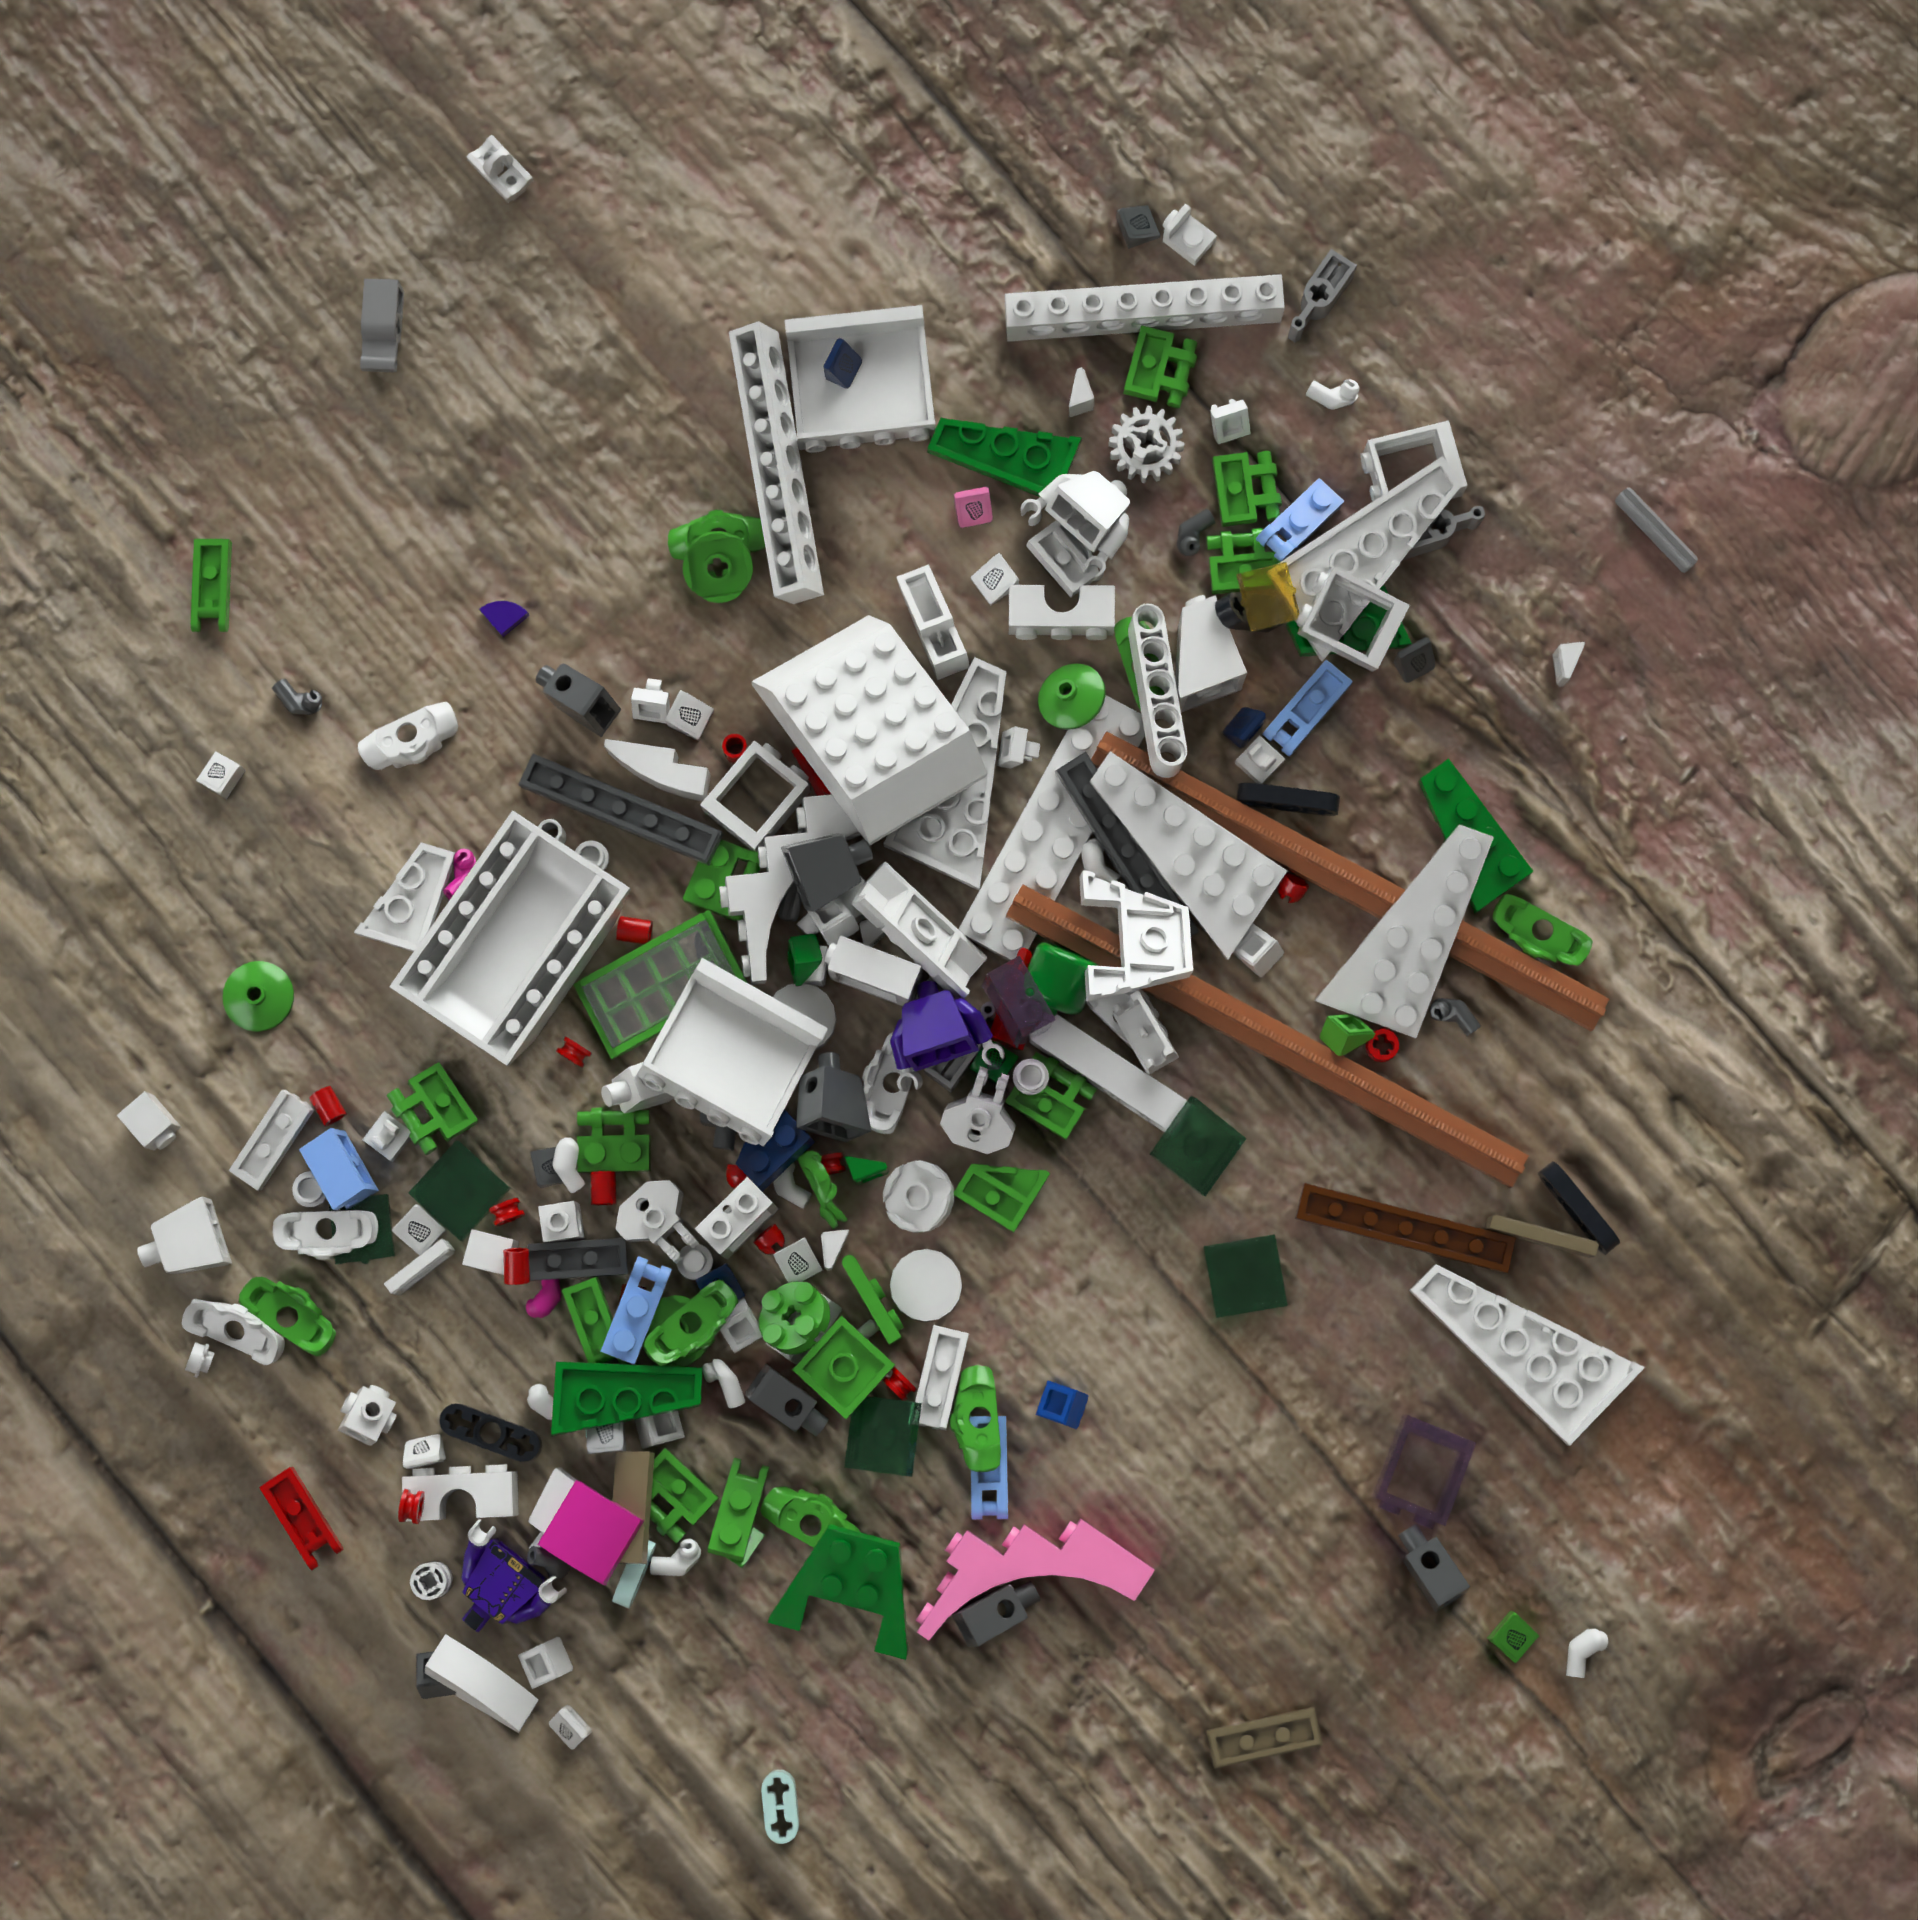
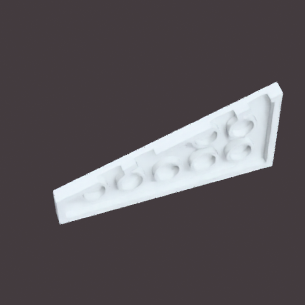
(1369, 546)
(955, 832)
(1200, 860)
(1405, 953)
(1542, 1363)

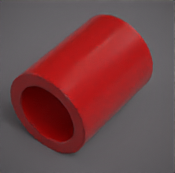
(730, 740)
(634, 930)
(327, 1106)
(603, 1188)
(516, 1266)

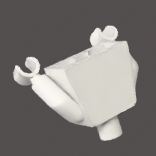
(1089, 510)

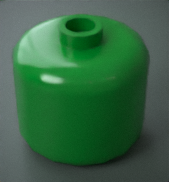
(1059, 978)

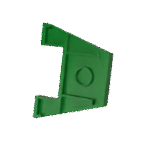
(856, 1573)

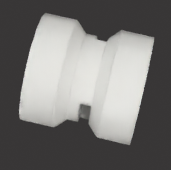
(437, 1578)

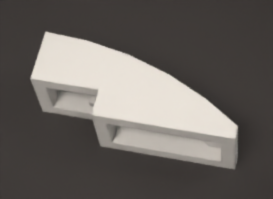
(933, 622)
(661, 768)
(480, 1683)

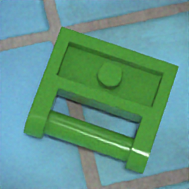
(706, 880)

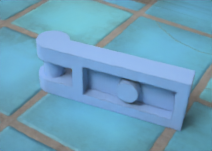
(1300, 520)
(1308, 707)
(635, 1312)
(990, 1480)

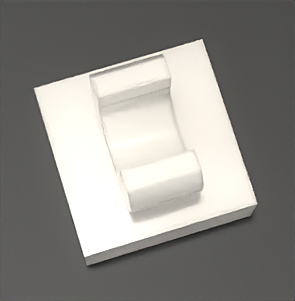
(1230, 421)
(650, 703)
(1015, 748)
(1260, 760)
(388, 1136)

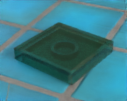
(1198, 1146)
(459, 1190)
(1245, 1276)
(883, 1436)

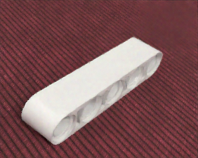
(1152, 705)
(1110, 1073)

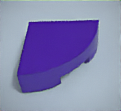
(504, 615)

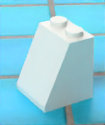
(1206, 656)

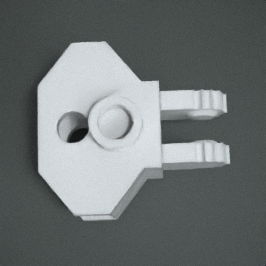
(980, 1113)
(657, 1220)

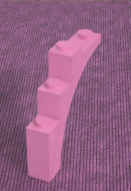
(981, 1567)

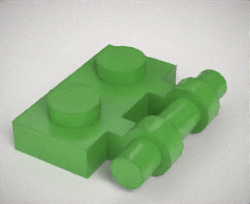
(1150, 362)
(1235, 488)
(1225, 567)
(442, 1103)
(1049, 1107)
(613, 1152)
(682, 1490)

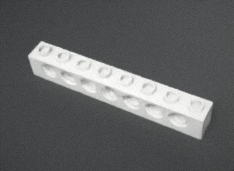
(1151, 305)
(776, 463)

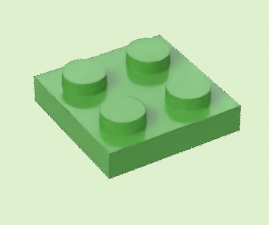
(843, 1367)

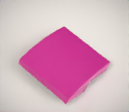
(590, 1532)

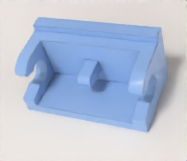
(338, 1169)

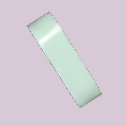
(631, 1580)
(771, 1807)

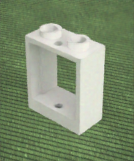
(1438, 434)
(1395, 613)
(736, 826)
(873, 971)
(733, 1227)

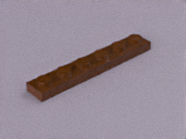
(1405, 1228)

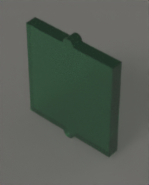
(383, 1245)

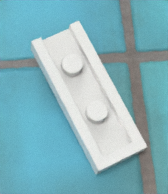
(271, 1139)
(940, 1376)

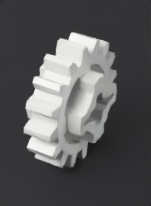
(1134, 437)

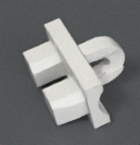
(489, 162)

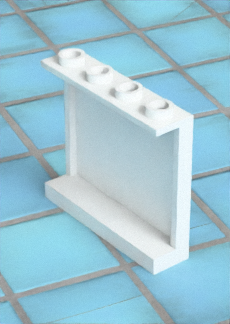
(888, 393)
(731, 1053)

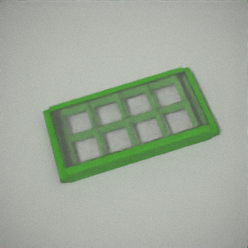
(639, 990)

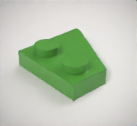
(1001, 1191)

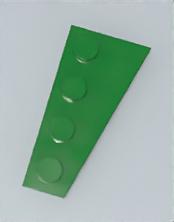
(1005, 454)
(1455, 804)
(617, 1393)

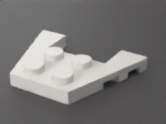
(1151, 937)

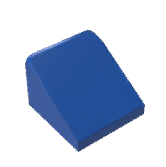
(1062, 1404)

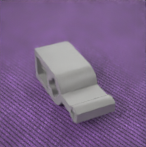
(1325, 286)
(381, 324)
(1433, 540)
(960, 1064)

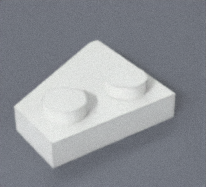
(1063, 557)

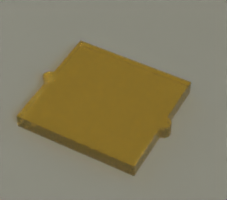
(1268, 596)

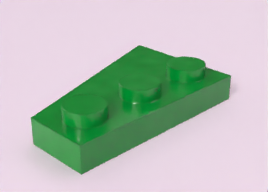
(1358, 635)

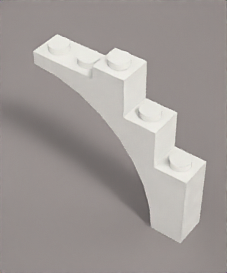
(759, 894)

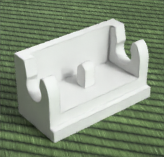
(1144, 1033)

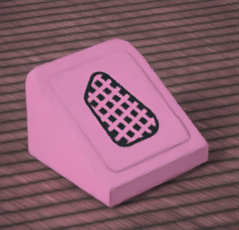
(973, 507)

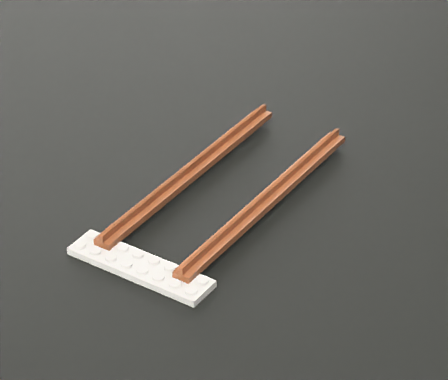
(1048, 839)

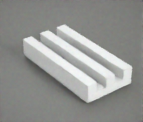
(419, 1267)

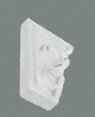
(411, 901)

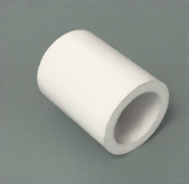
(549, 824)

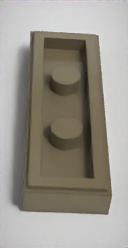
(1542, 1236)
(634, 1492)
(1264, 1737)

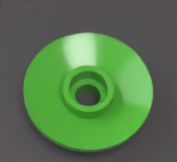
(1080, 704)
(270, 1008)

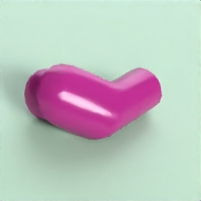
(462, 864)
(545, 1299)

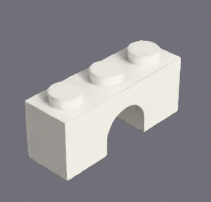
(1090, 617)
(493, 1491)

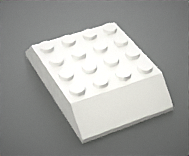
(873, 727)
(512, 939)

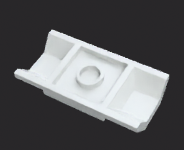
(919, 929)

